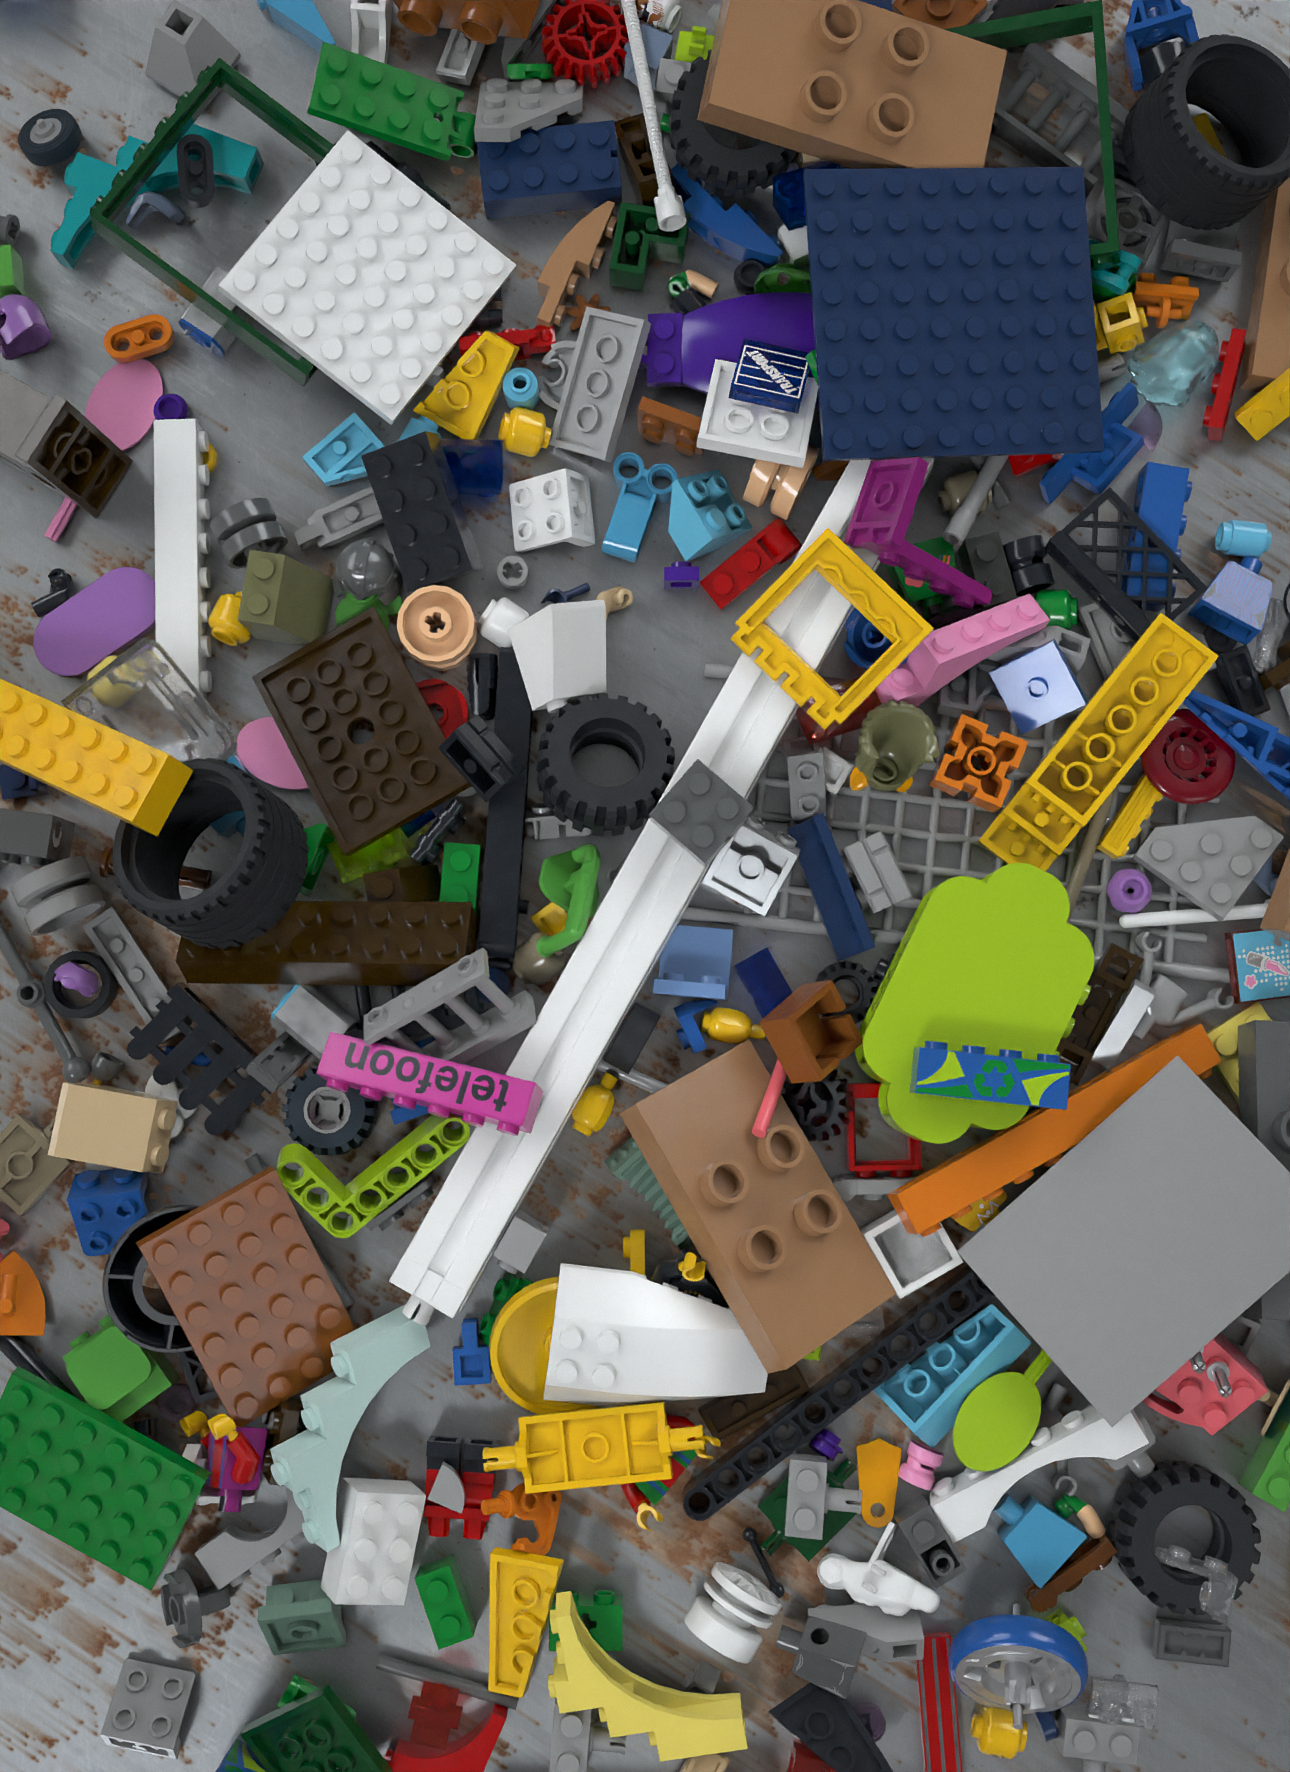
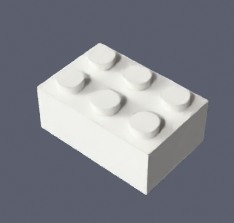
(377, 1542)

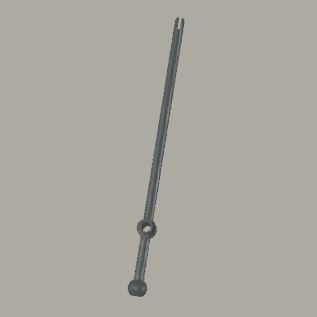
(74, 1068)

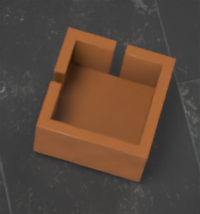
(803, 1041)

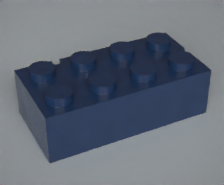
(551, 170)

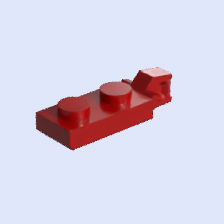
(529, 341)

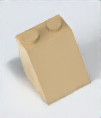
(113, 1127)

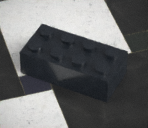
(422, 511)

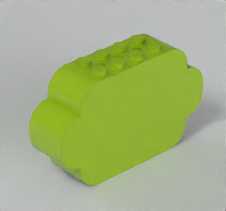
(975, 969)

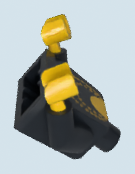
(689, 1277)

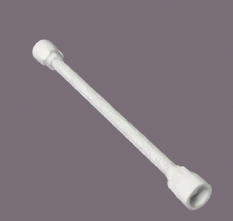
(668, 204)

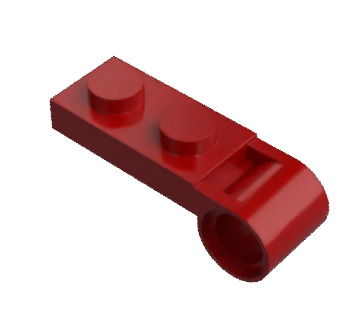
(751, 563)

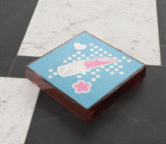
(1257, 965)

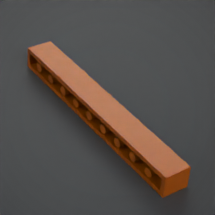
(1040, 1136)

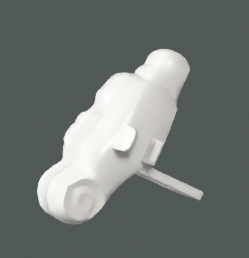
(878, 1581)

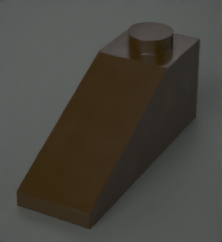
(637, 157)

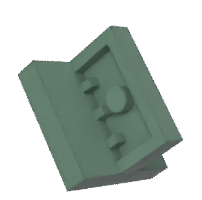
(300, 1618)

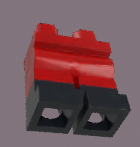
(476, 1482)

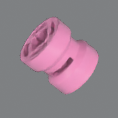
(920, 1465)

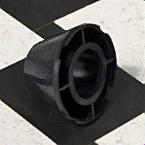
(134, 1308)

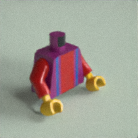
(233, 1455)

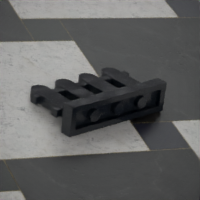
(198, 1040)

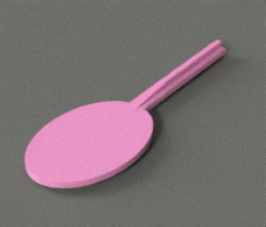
(122, 411)
(268, 756)

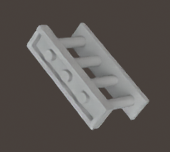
(467, 1041)

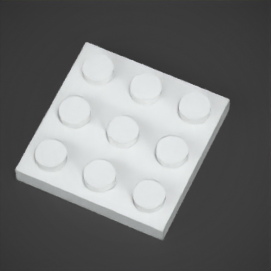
(751, 428)

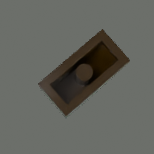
(404, 884)

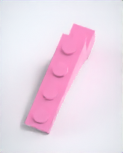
(959, 647)

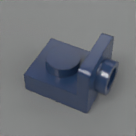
(18, 785)

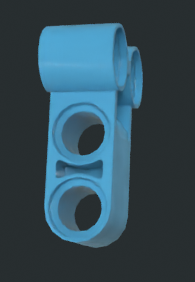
(634, 505)

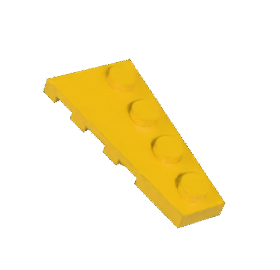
(518, 1613)

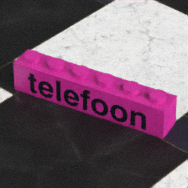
(431, 1083)

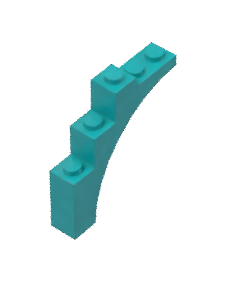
(234, 164)

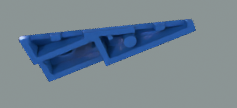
(1248, 736)

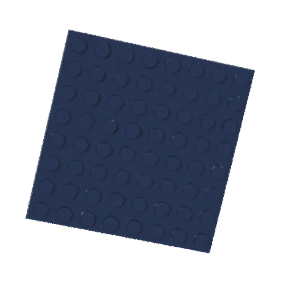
(952, 312)

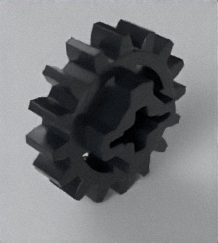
(830, 1100)

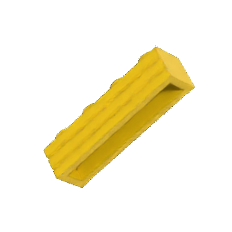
(1128, 819)

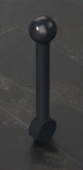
(777, 1588)

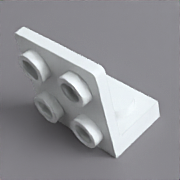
(552, 510)

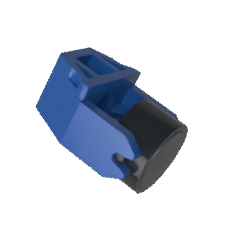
(1172, 21)

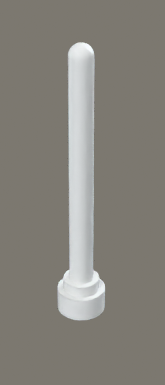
(1190, 916)

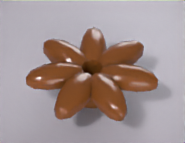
(579, 312)

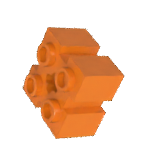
(997, 756)

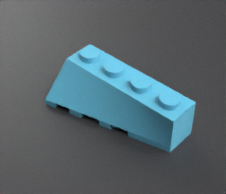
(936, 1384)

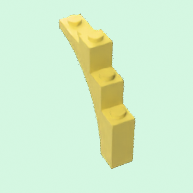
(675, 1720)

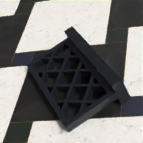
(1097, 582)

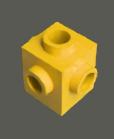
(1122, 323)

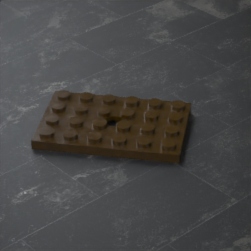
(317, 699)

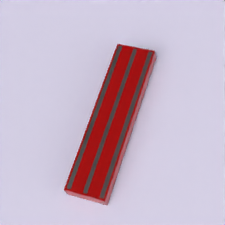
(938, 1706)

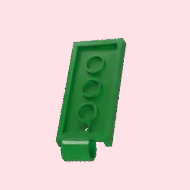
(390, 104)

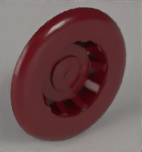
(1183, 759)

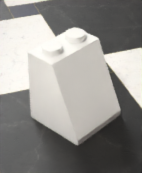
(562, 653)

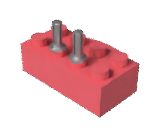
(1210, 1387)

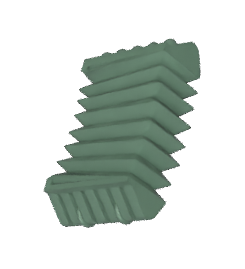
(631, 1165)

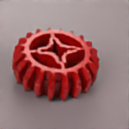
(604, 29)

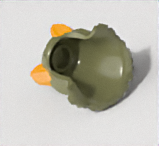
(893, 747)

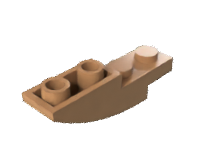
(574, 257)

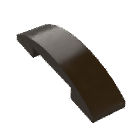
(1108, 981)

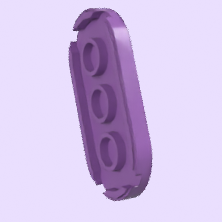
(96, 622)

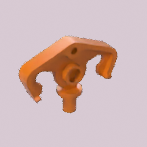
(539, 1507)

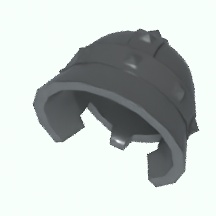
(366, 570)

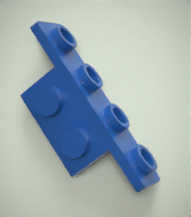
(1099, 469)

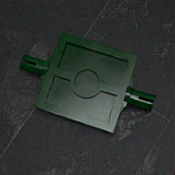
(775, 1509)

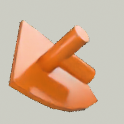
(20, 1299)

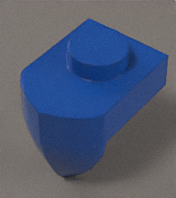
(689, 1033)

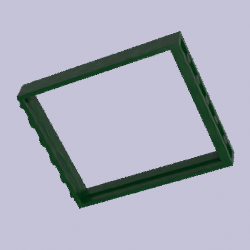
(1057, 24)
(150, 156)

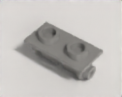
(546, 825)

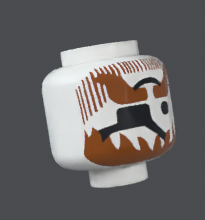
(659, 14)

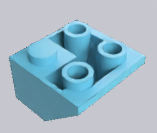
(704, 514)

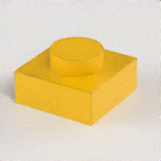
(550, 919)

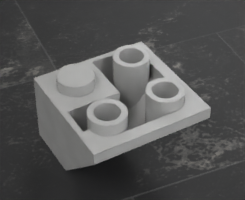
(184, 47)

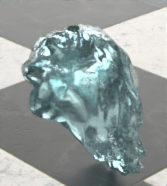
(1174, 363)

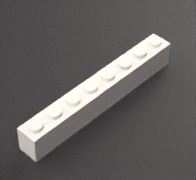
(182, 546)

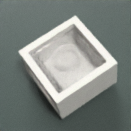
(907, 1257)

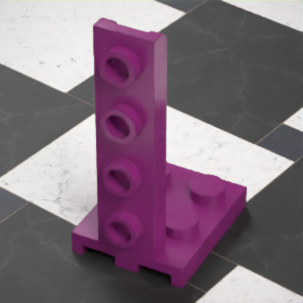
(882, 521)

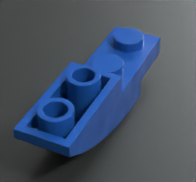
(730, 231)

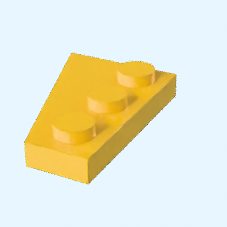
(470, 390)

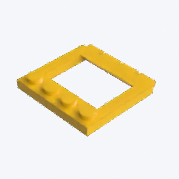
(866, 593)

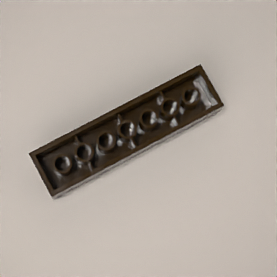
(342, 946)

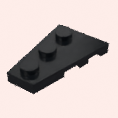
(830, 1730)

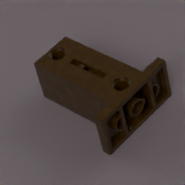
(58, 446)

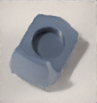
(149, 202)

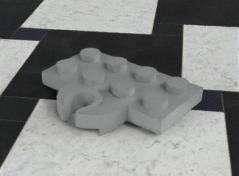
(594, 382)

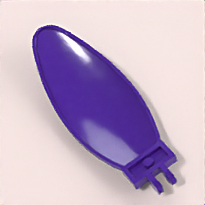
(686, 346)

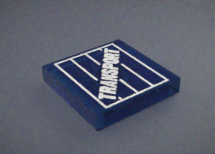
(770, 376)

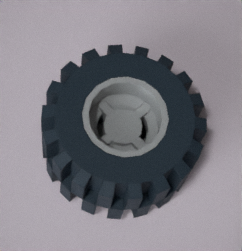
(326, 1118)

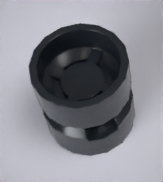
(1027, 565)

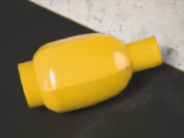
(729, 1026)
(594, 1106)

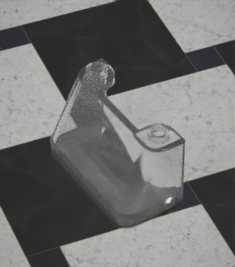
(154, 703)

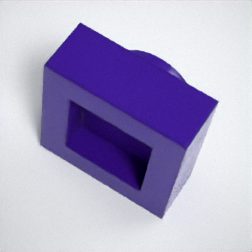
(681, 576)

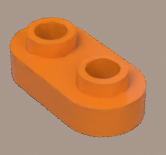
(140, 336)

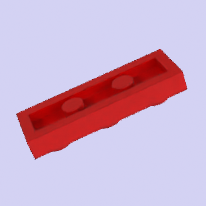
(1224, 384)

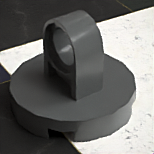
(186, 1606)

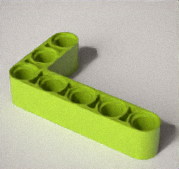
(375, 1177)

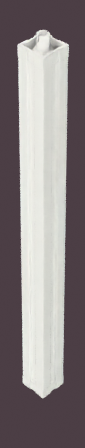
(619, 949)

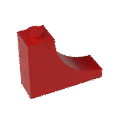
(464, 1754)

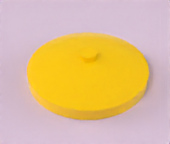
(522, 1347)

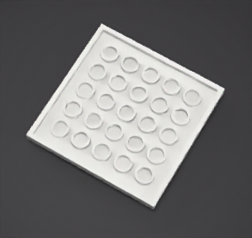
(367, 277)

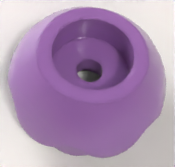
(1118, 893)
(78, 978)

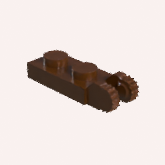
(1089, 1556)

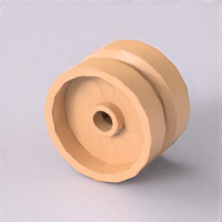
(784, 479)
(432, 608)

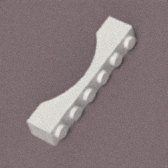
(968, 1499)

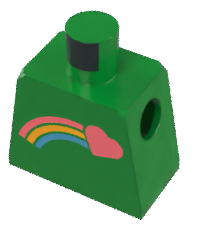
(917, 592)

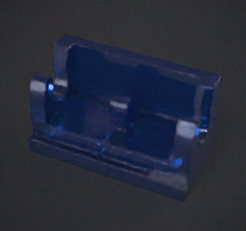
(763, 981)

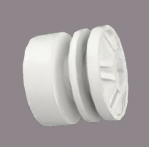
(729, 1617)

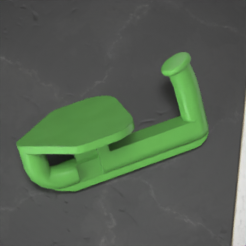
(571, 884)

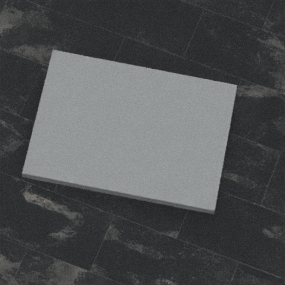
(1141, 1241)

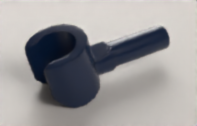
(557, 596)

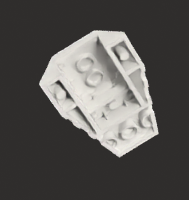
(643, 1343)

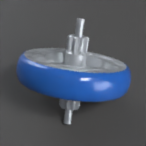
(1025, 1650)

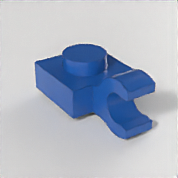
(471, 1360)

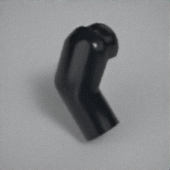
(58, 594)

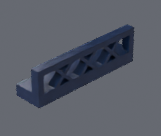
(831, 888)

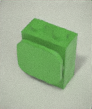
(116, 1372)

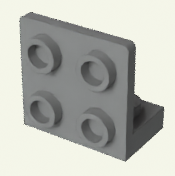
(148, 1708)

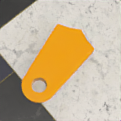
(878, 1478)

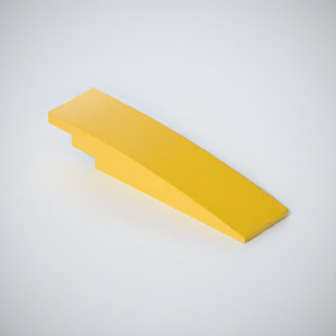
(1099, 746)

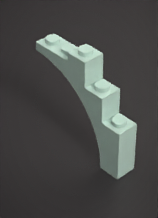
(313, 1459)

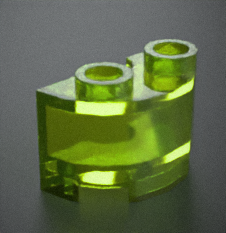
(373, 858)

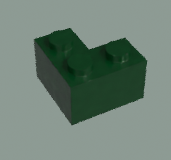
(638, 240)

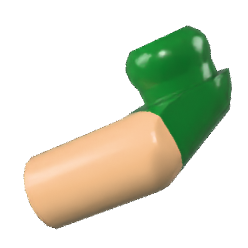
(692, 279)
(1087, 1515)

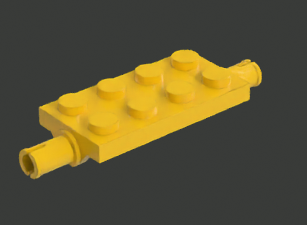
(594, 1447)

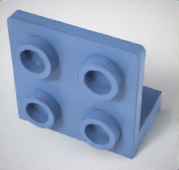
(696, 963)

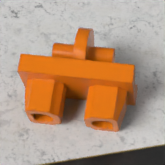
(1164, 300)

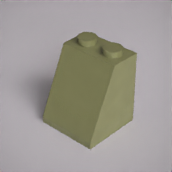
(284, 599)

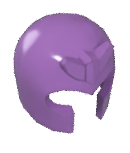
(21, 327)

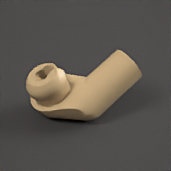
(616, 599)

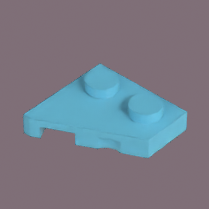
(339, 453)

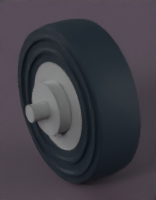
(49, 137)

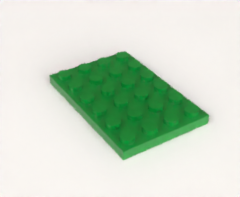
(92, 1479)

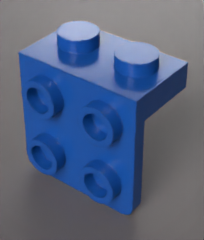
(106, 1206)

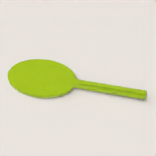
(999, 1418)

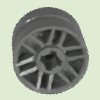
(245, 528)

